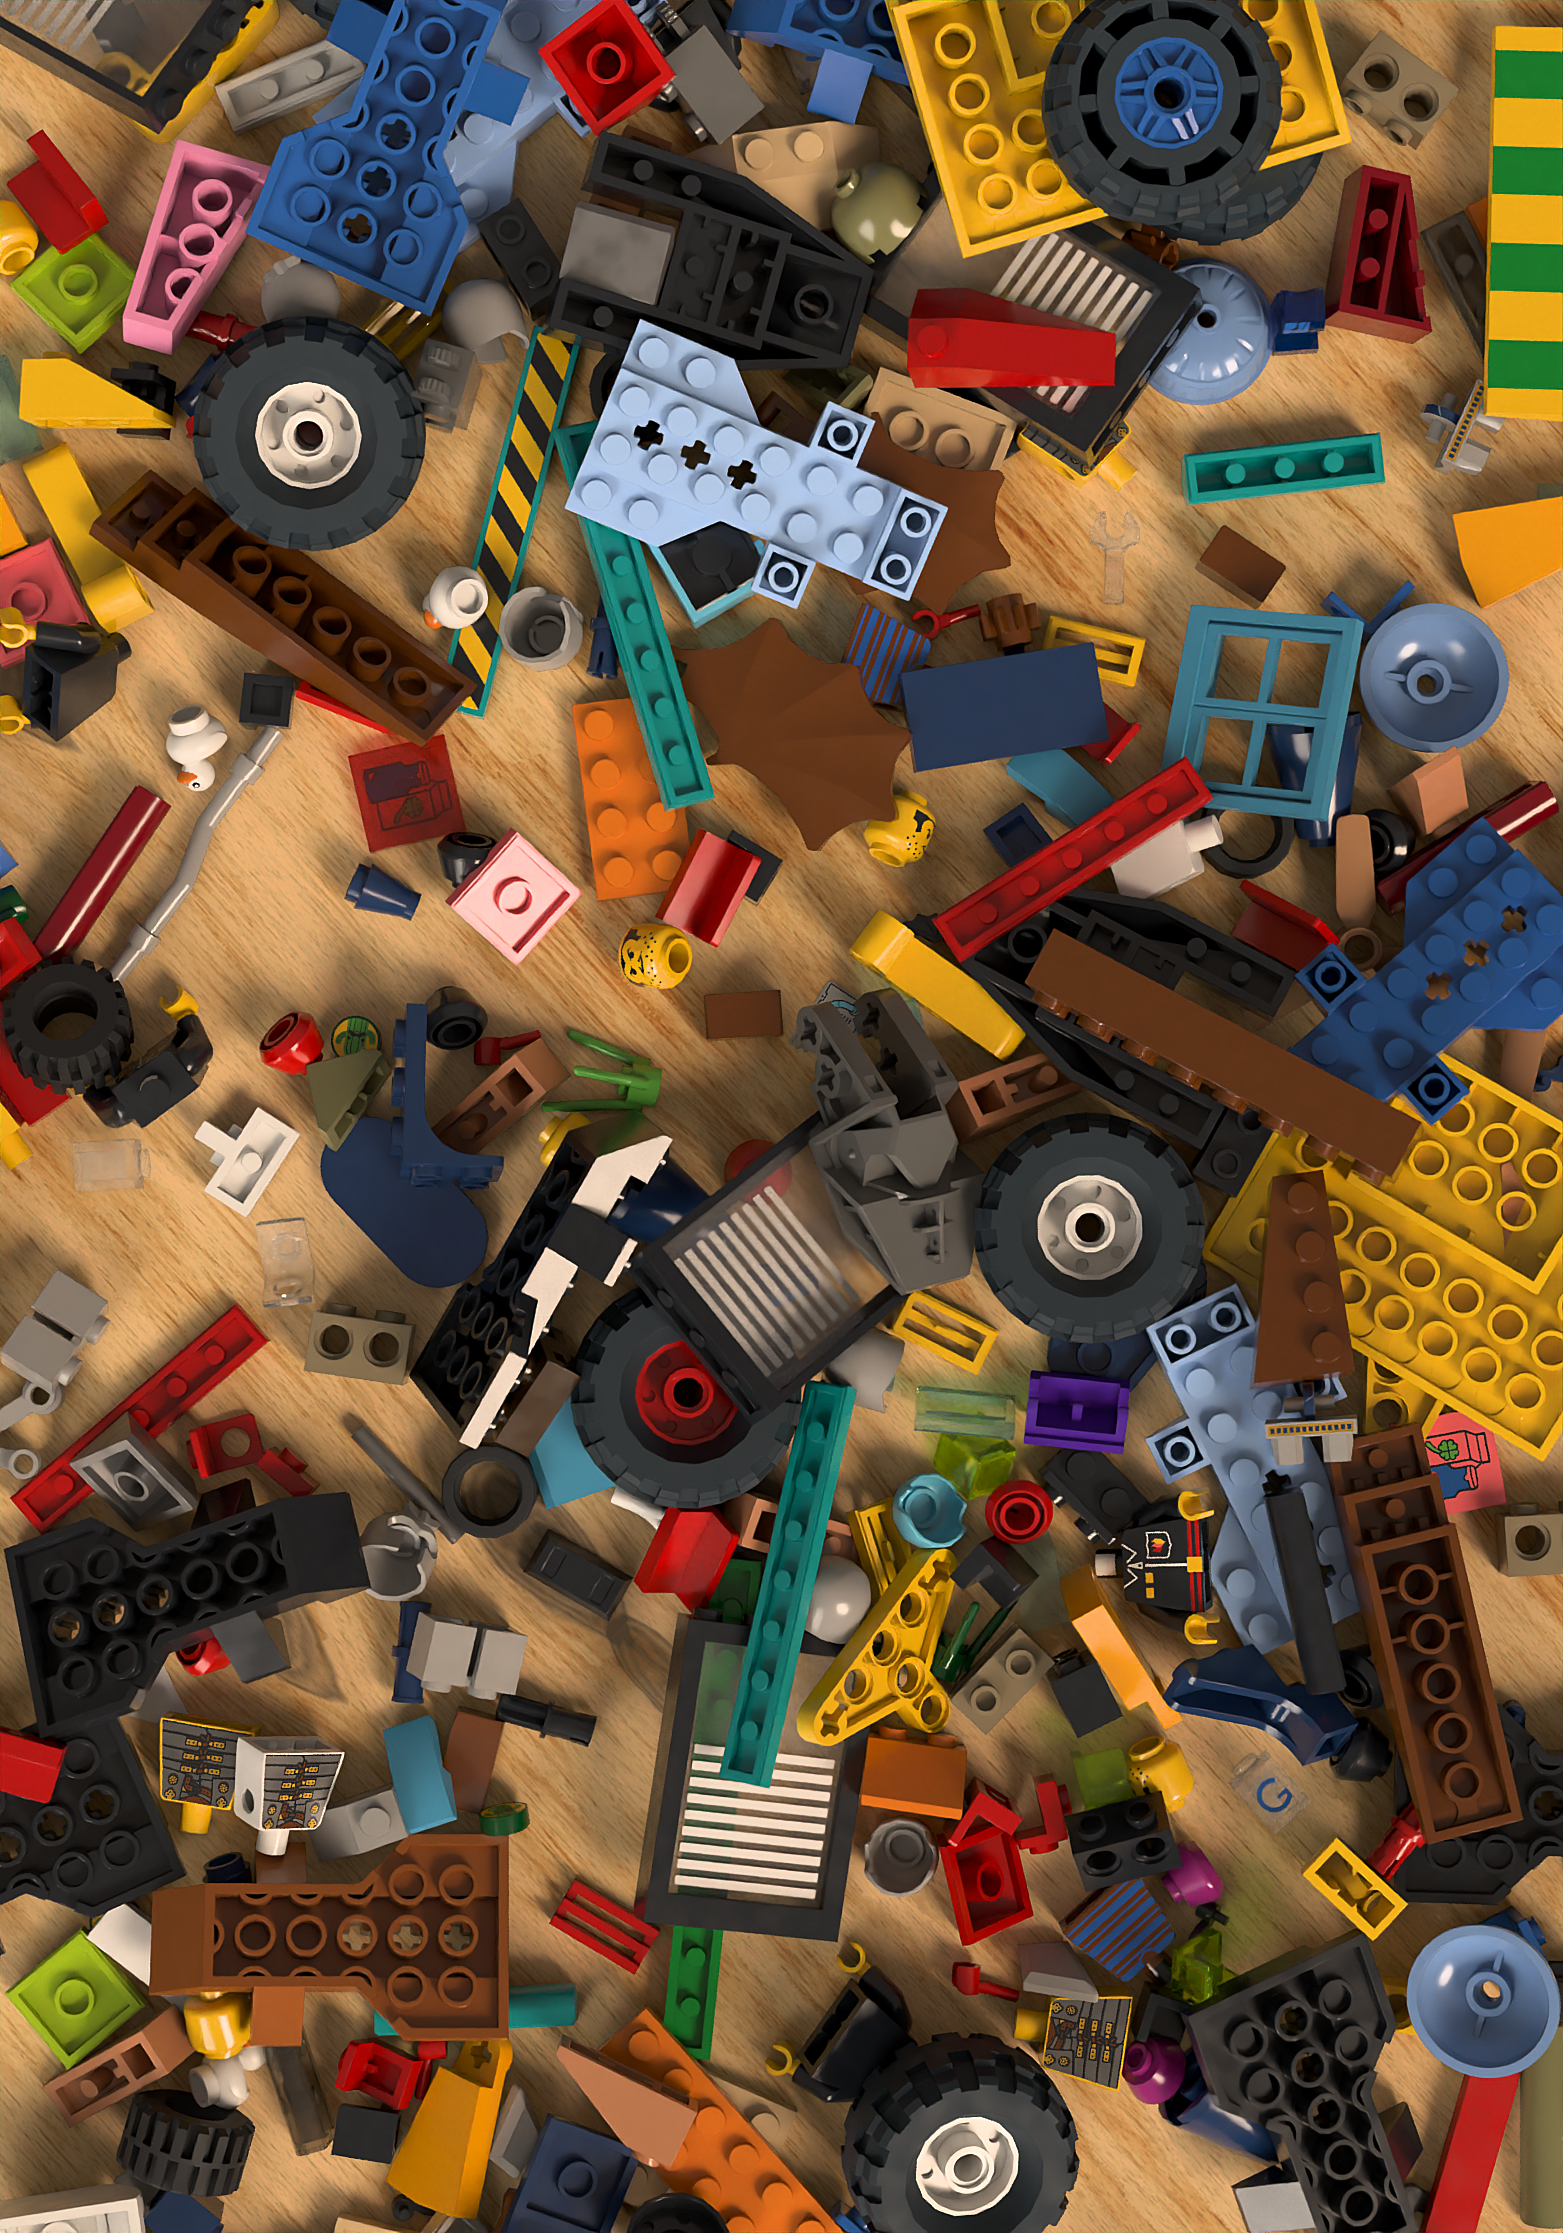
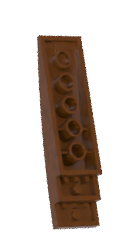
(283, 607)
(1423, 1634)

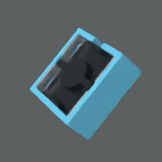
(709, 569)

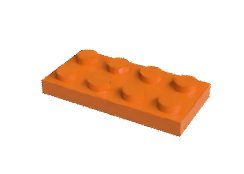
(630, 835)

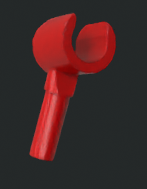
(946, 619)
(488, 1049)
(967, 1981)
(428, 2051)

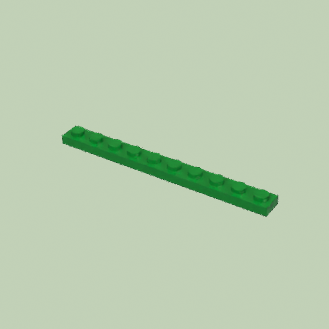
(698, 1950)

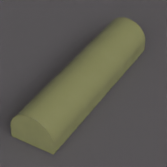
(1542, 2138)

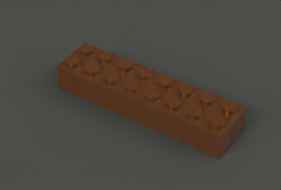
(1224, 1057)

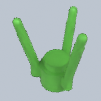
(637, 1083)

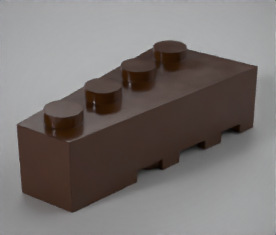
(1300, 1294)

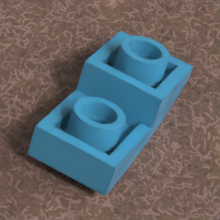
(1062, 783)
(418, 1774)

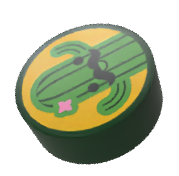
(355, 1035)
(504, 1819)

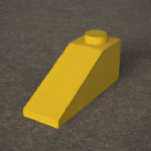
(70, 396)

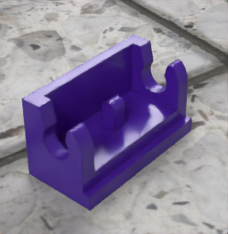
(1077, 1412)

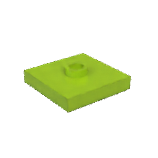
(77, 291)
(76, 1998)

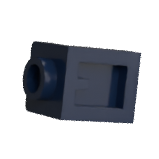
(1017, 835)

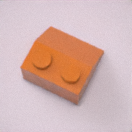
(914, 1772)

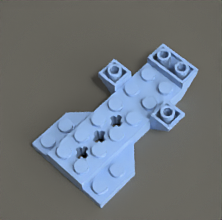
(486, 150)
(804, 496)
(1209, 1368)

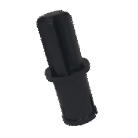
(546, 1718)

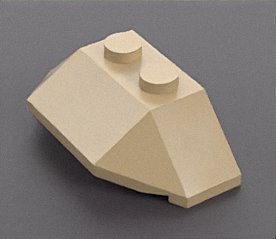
(797, 162)

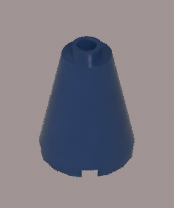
(1290, 755)
(660, 1204)
(1195, 2113)

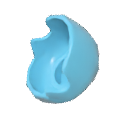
(929, 1511)

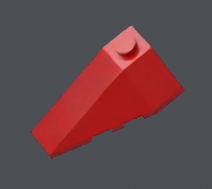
(991, 342)

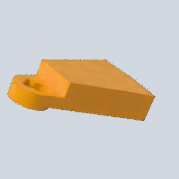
(1510, 547)
(1113, 1644)
(453, 2131)

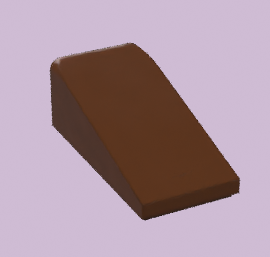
(472, 1756)

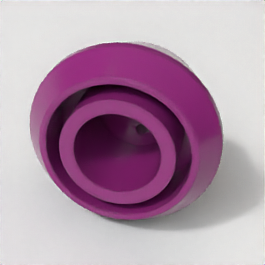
(1195, 1880)
(1154, 2069)

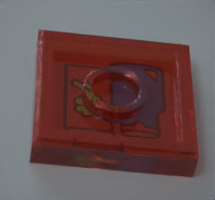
(407, 794)

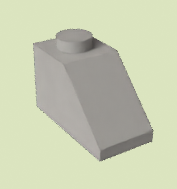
(359, 1824)

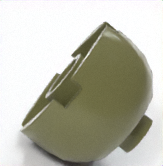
(875, 208)

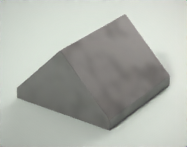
(618, 252)
(135, 1475)

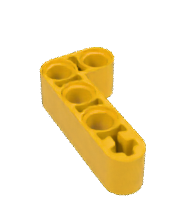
(258, 25)
(72, 507)
(939, 986)

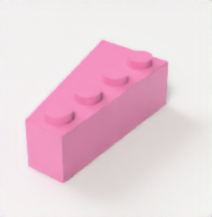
(190, 242)

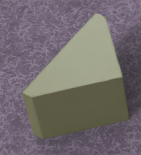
(843, 386)
(344, 1090)

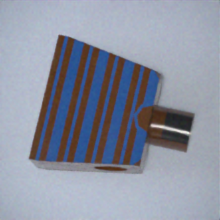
(883, 651)
(1123, 1931)

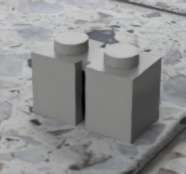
(63, 1323)
(471, 1655)

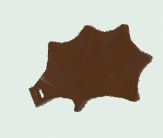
(968, 533)
(798, 729)

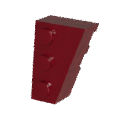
(1375, 261)

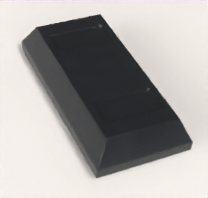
(578, 1574)

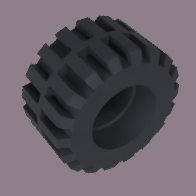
(61, 991)
(184, 2146)

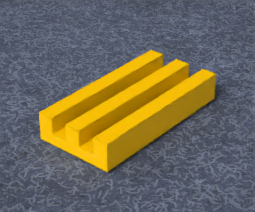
(389, 310)
(1105, 635)
(981, 1349)
(873, 1550)

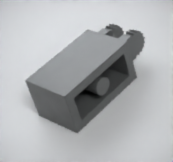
(706, 82)
(447, 385)

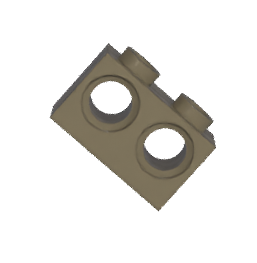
(1406, 80)
(359, 1358)
(1545, 1555)
(1000, 1678)

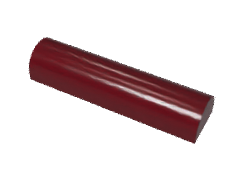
(1509, 816)
(101, 875)

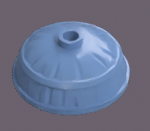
(1228, 357)
(1460, 660)
(1467, 2026)

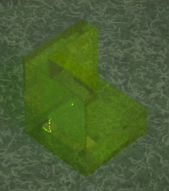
(974, 1463)
(1101, 1777)
(1199, 1968)

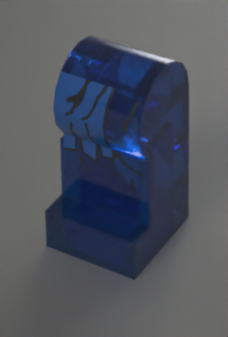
(1297, 321)

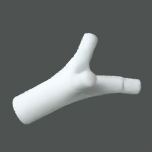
(651, 1512)

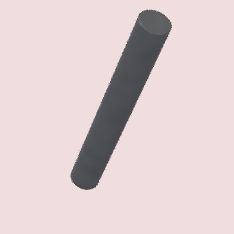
(406, 1481)

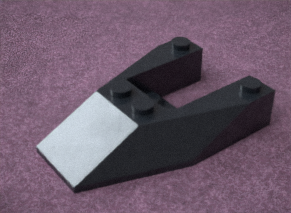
(740, 272)
(1155, 943)

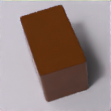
(1240, 567)
(743, 1015)

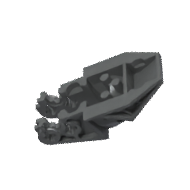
(890, 1144)

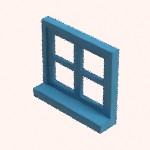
(1196, 703)

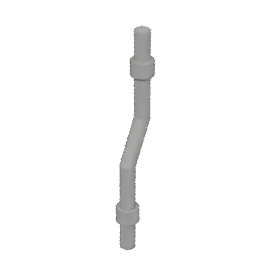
(144, 936)

